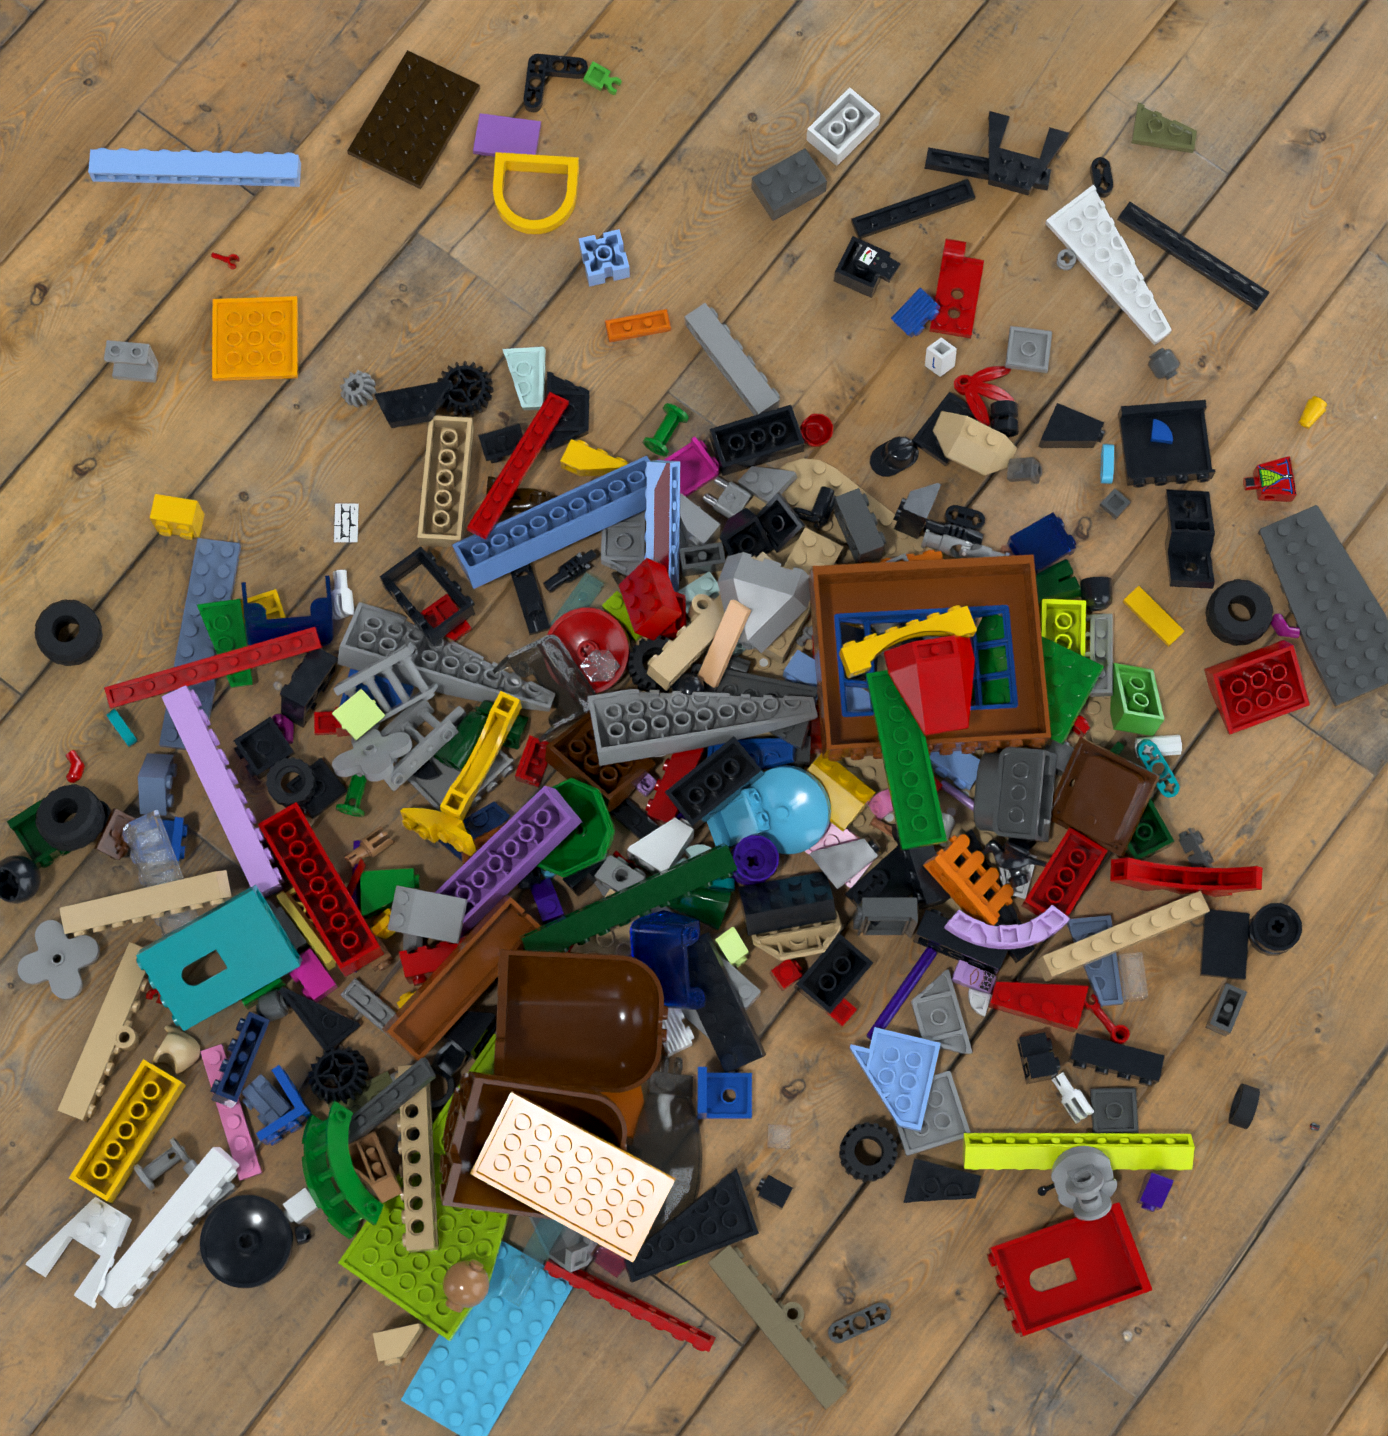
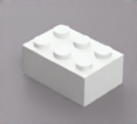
(843, 126)

